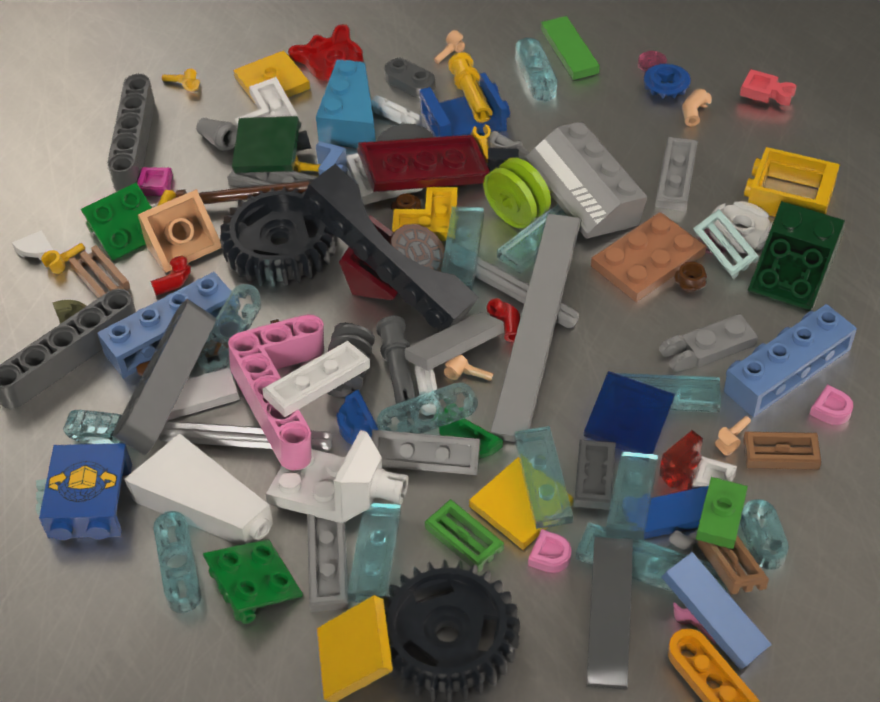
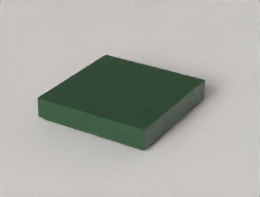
(266, 144)

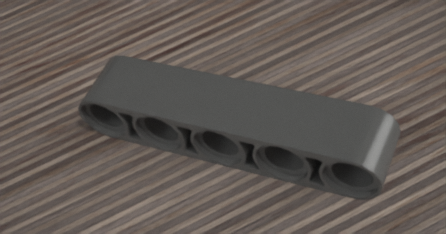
(131, 131)
(61, 349)
(164, 377)

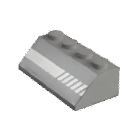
(588, 181)

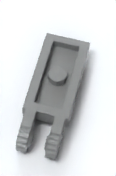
(709, 343)

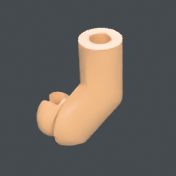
(691, 104)

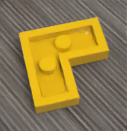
(436, 212)

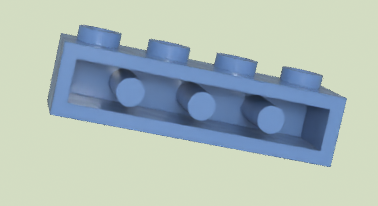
(138, 335)
(789, 359)

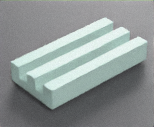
(742, 264)

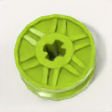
(517, 192)

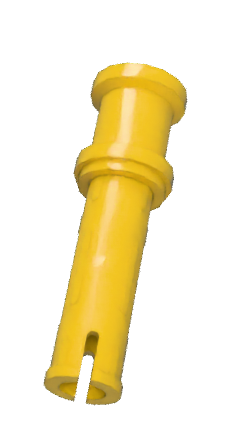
(468, 79)

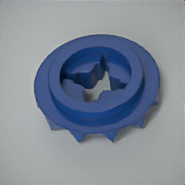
(666, 73)

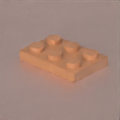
(647, 256)

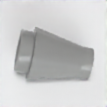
(219, 133)

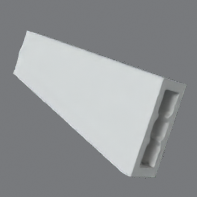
(202, 491)

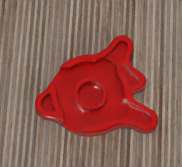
(321, 53)

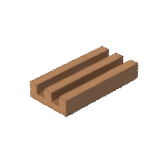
(89, 259)
(782, 455)
(728, 569)

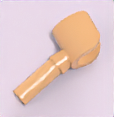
(454, 42)
(460, 365)
(727, 437)

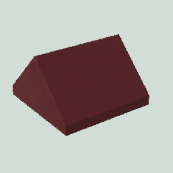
(361, 277)

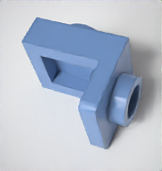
(329, 155)

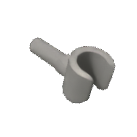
(682, 543)

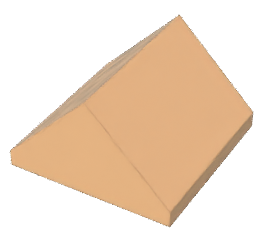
(179, 229)

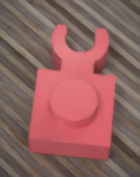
(764, 86)

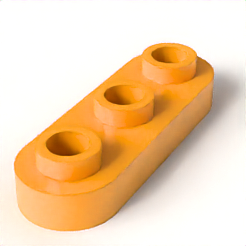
(706, 666)

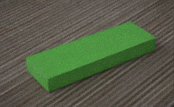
(570, 48)

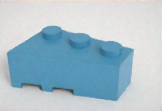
(346, 107)

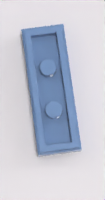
(716, 611)

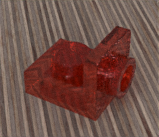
(680, 460)

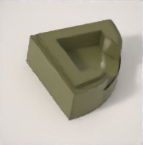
(67, 308)

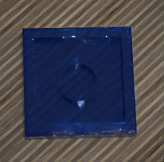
(629, 414)

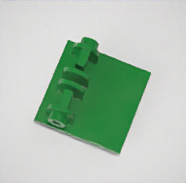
(117, 221)
(251, 577)

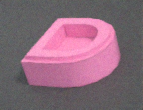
(832, 406)
(550, 552)

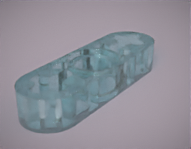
(533, 78)
(248, 312)
(440, 419)
(187, 572)

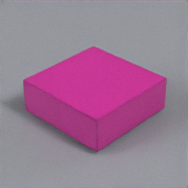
(155, 180)

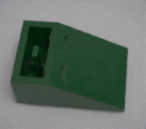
(797, 256)

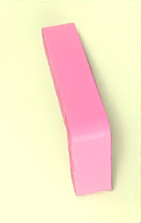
(254, 364)

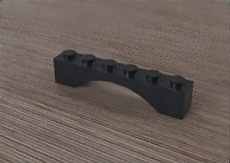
(434, 294)

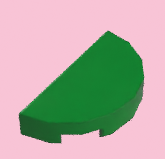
(464, 428)

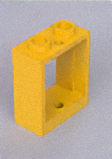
(795, 169)

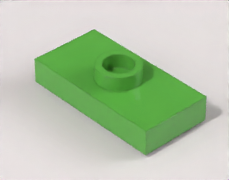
(721, 513)

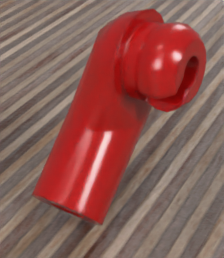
(176, 277)
(507, 314)

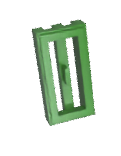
(463, 552)

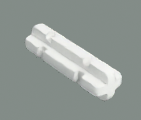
(394, 111)
(426, 383)

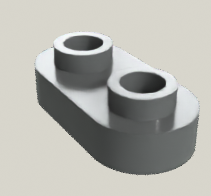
(408, 76)

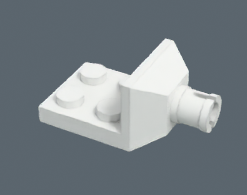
(338, 485)

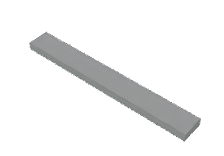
(536, 327)

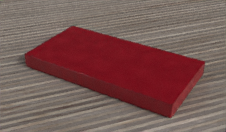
(422, 162)

